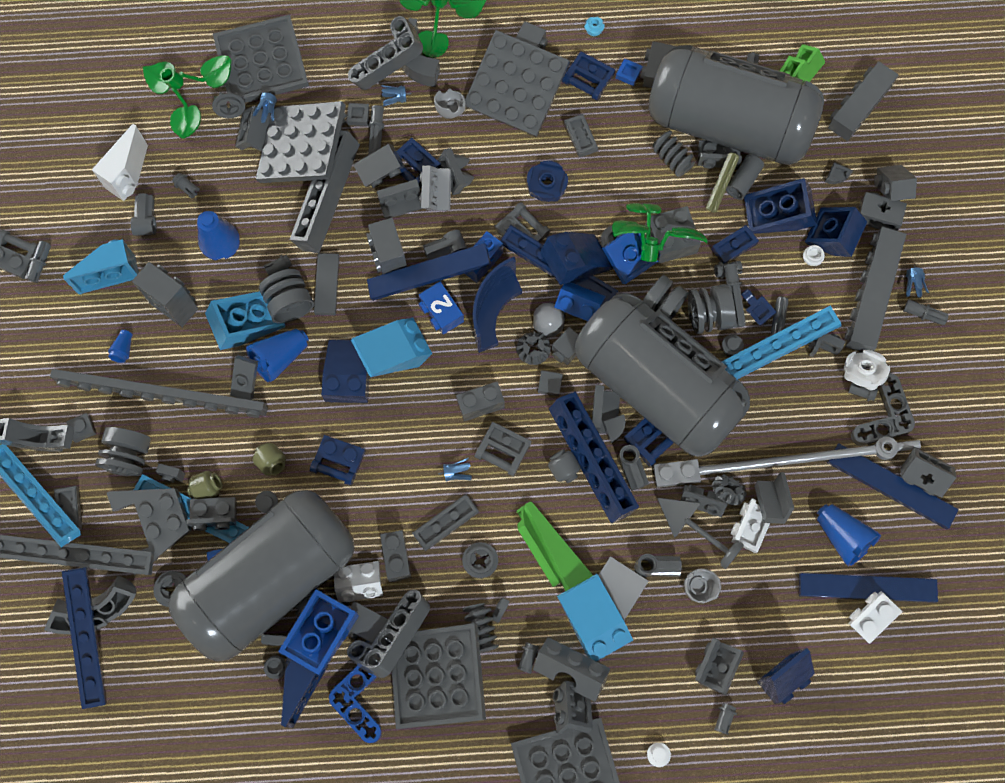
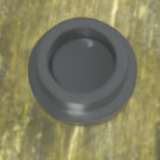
(732, 345)
(266, 501)
(275, 667)

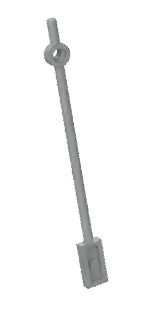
(689, 471)

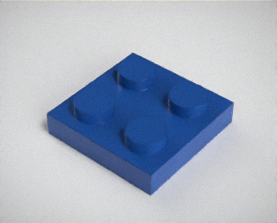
(625, 256)

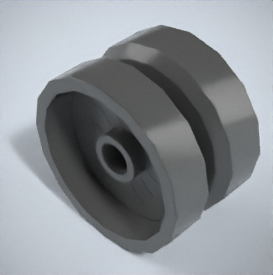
(660, 299)

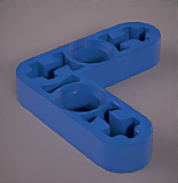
(351, 694)

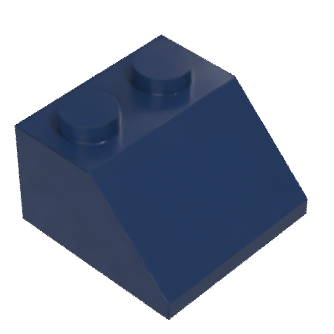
(837, 230)

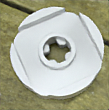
(866, 378)

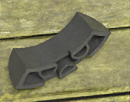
(105, 607)

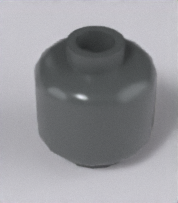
(564, 466)

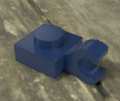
(760, 308)

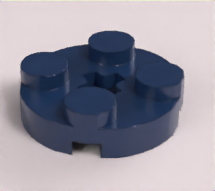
(547, 192)

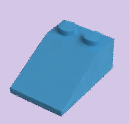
(104, 267)
(240, 320)
(392, 348)
(595, 618)

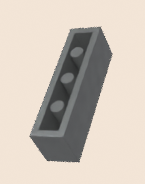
(863, 100)

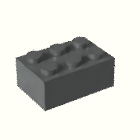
(166, 293)

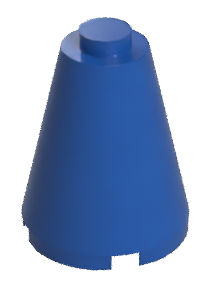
(216, 236)
(277, 352)
(847, 533)

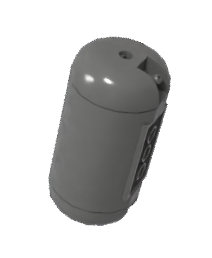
(736, 104)
(662, 373)
(261, 576)

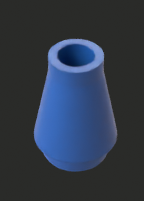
(121, 346)

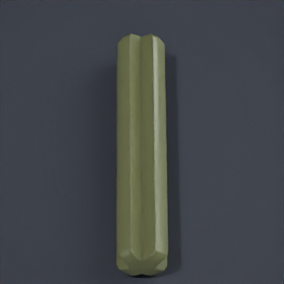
(722, 182)

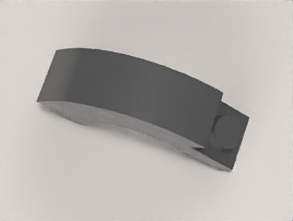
(422, 69)
(35, 437)

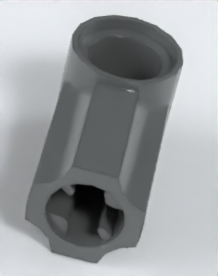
(144, 221)
(450, 243)
(634, 469)
(660, 566)

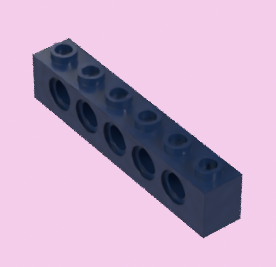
(593, 457)

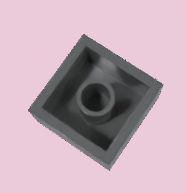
(386, 246)
(674, 246)

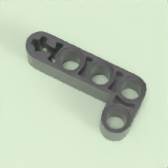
(389, 57)
(394, 637)

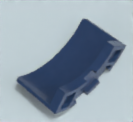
(493, 294)

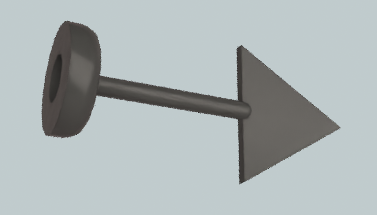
(679, 513)

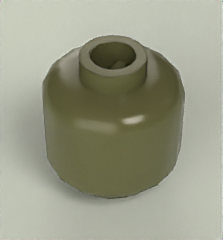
(269, 459)
(204, 485)

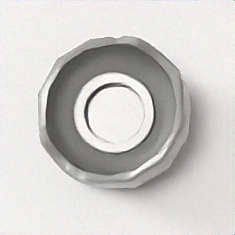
(449, 103)
(548, 320)
(702, 585)

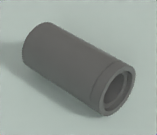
(745, 176)

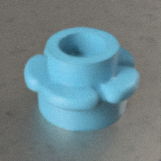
(594, 30)

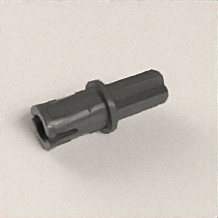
(38, 261)
(926, 312)

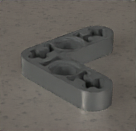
(891, 422)

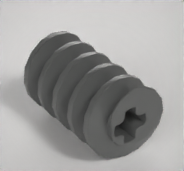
(672, 154)
(478, 616)

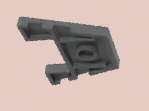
(159, 513)

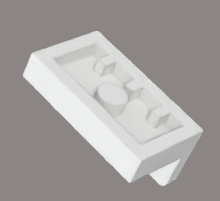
(874, 616)

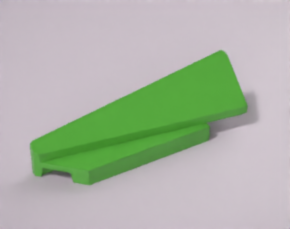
(805, 64)
(550, 549)

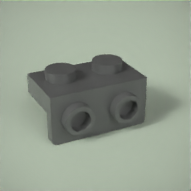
(718, 666)

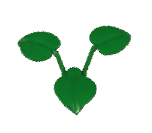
(436, 43)
(163, 76)
(650, 245)

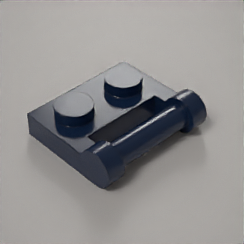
(591, 70)
(416, 157)
(643, 436)
(339, 453)

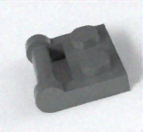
(510, 219)
(12, 261)
(505, 442)

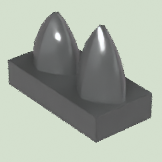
(455, 163)

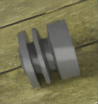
(286, 296)
(715, 308)
(124, 447)

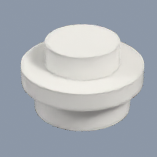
(813, 255)
(658, 754)

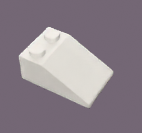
(122, 164)

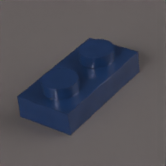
(735, 244)

